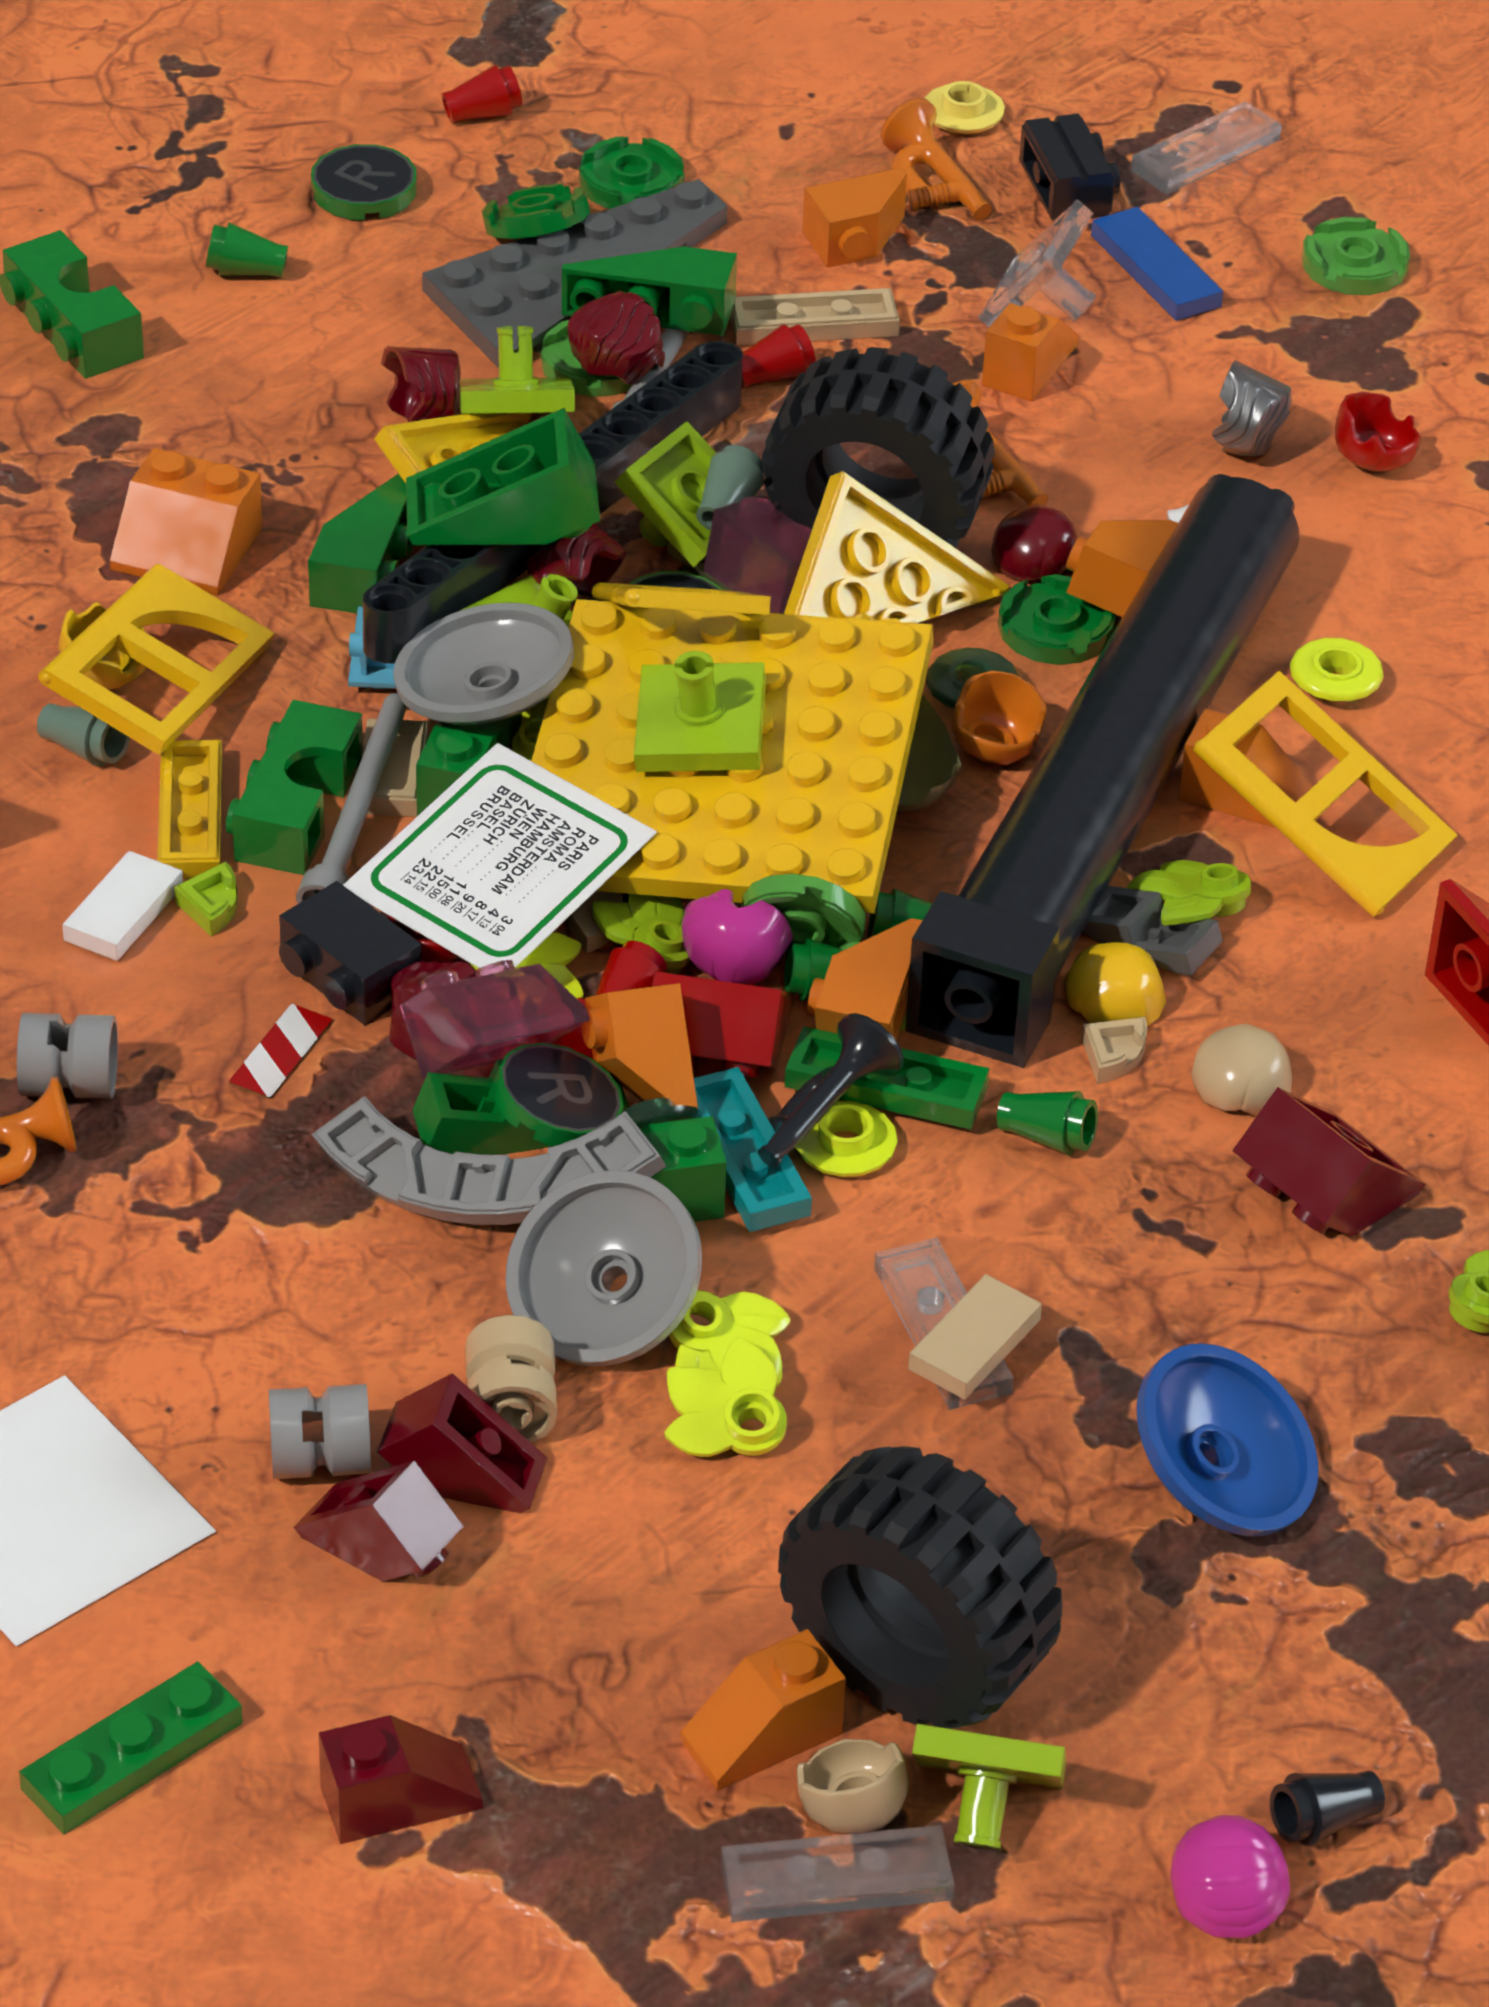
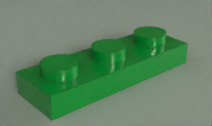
(922, 1088)
(130, 1747)

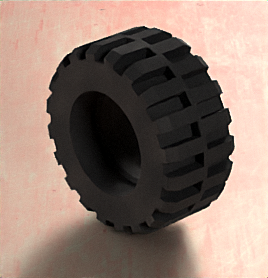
(891, 406)
(921, 1586)

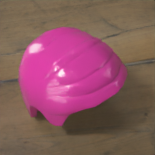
(734, 941)
(1229, 1877)

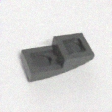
(1135, 919)

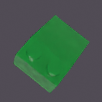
(508, 490)

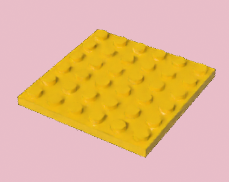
(831, 750)

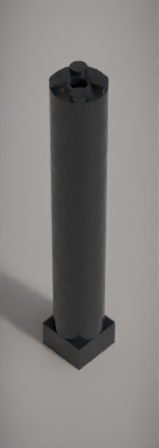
(994, 951)

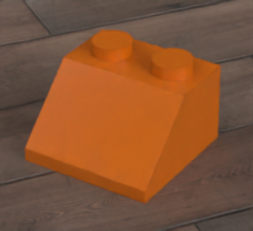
(188, 518)

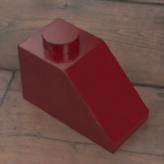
(463, 1447)
(383, 1523)
(392, 1777)

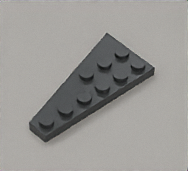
(522, 279)

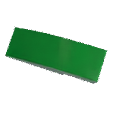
(462, 1117)

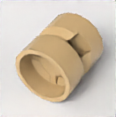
(514, 1371)

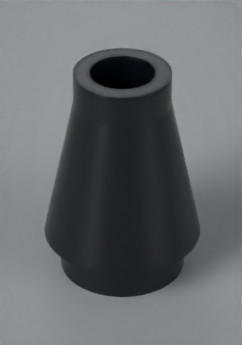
(1320, 1804)

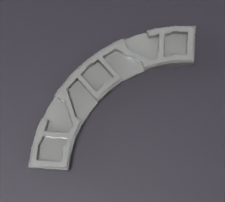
(469, 1185)

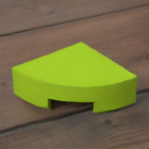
(209, 898)

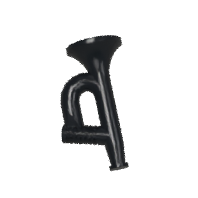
(864, 1051)

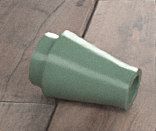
(730, 478)
(82, 734)

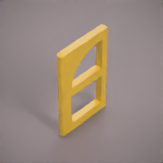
(682, 598)
(156, 599)
(1364, 872)

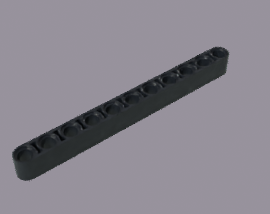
(446, 578)

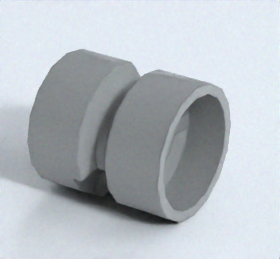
(78, 1053)
(345, 1431)

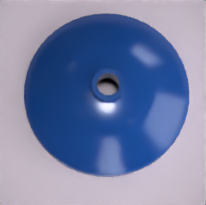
(1227, 1440)

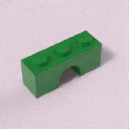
(51, 289)
(283, 808)

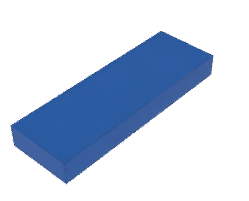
(1157, 263)

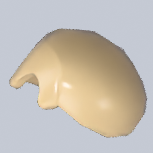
(1241, 1068)
(853, 1785)

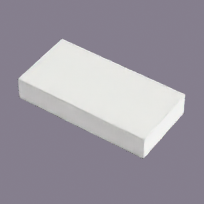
(122, 905)

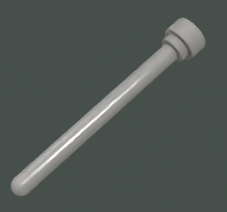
(357, 801)

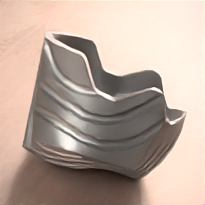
(1255, 411)

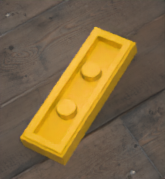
(190, 806)

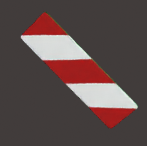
(280, 1050)

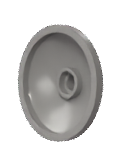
(484, 663)
(585, 1240)

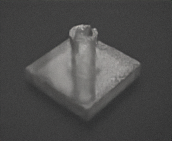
(1041, 269)

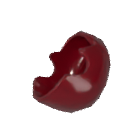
(1033, 542)

